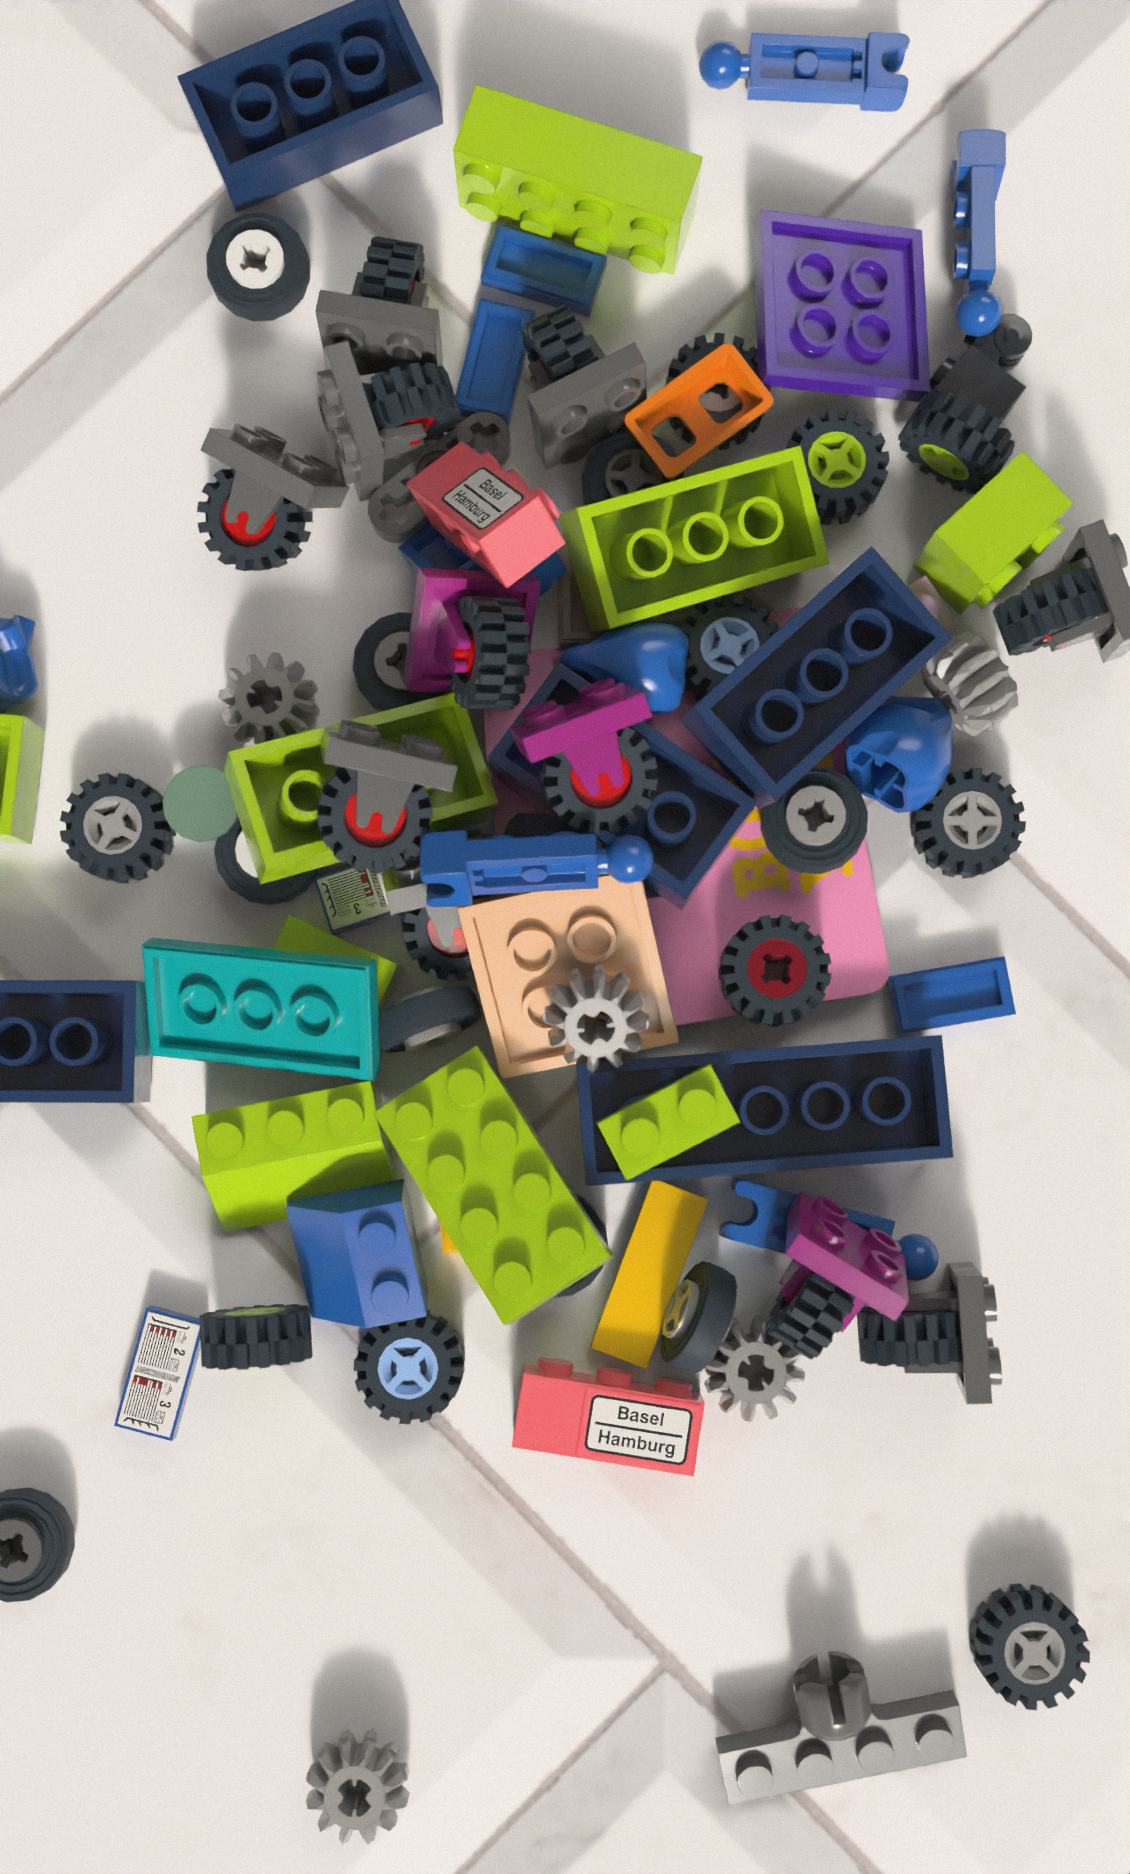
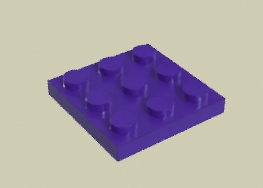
(840, 306)

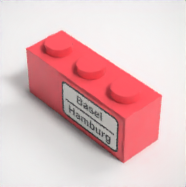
(488, 512)
(609, 1417)

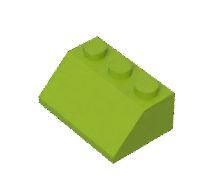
(291, 1151)

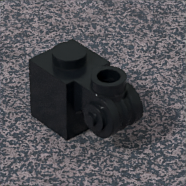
(983, 367)

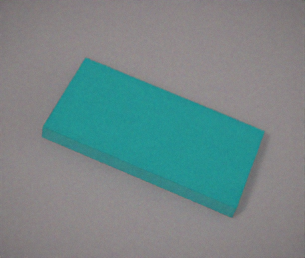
(262, 1007)

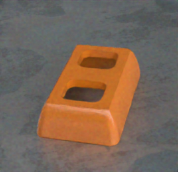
(681, 400)

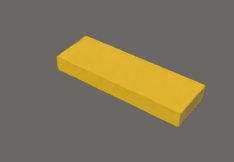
(648, 1273)

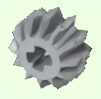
(971, 683)
(284, 684)
(602, 1036)
(767, 1386)
(357, 1809)

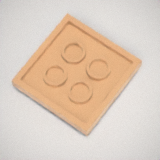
(535, 939)

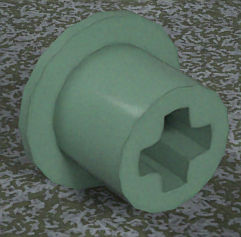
(199, 804)

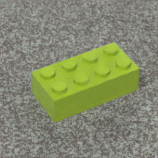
(576, 180)
(694, 539)
(281, 780)
(493, 1185)

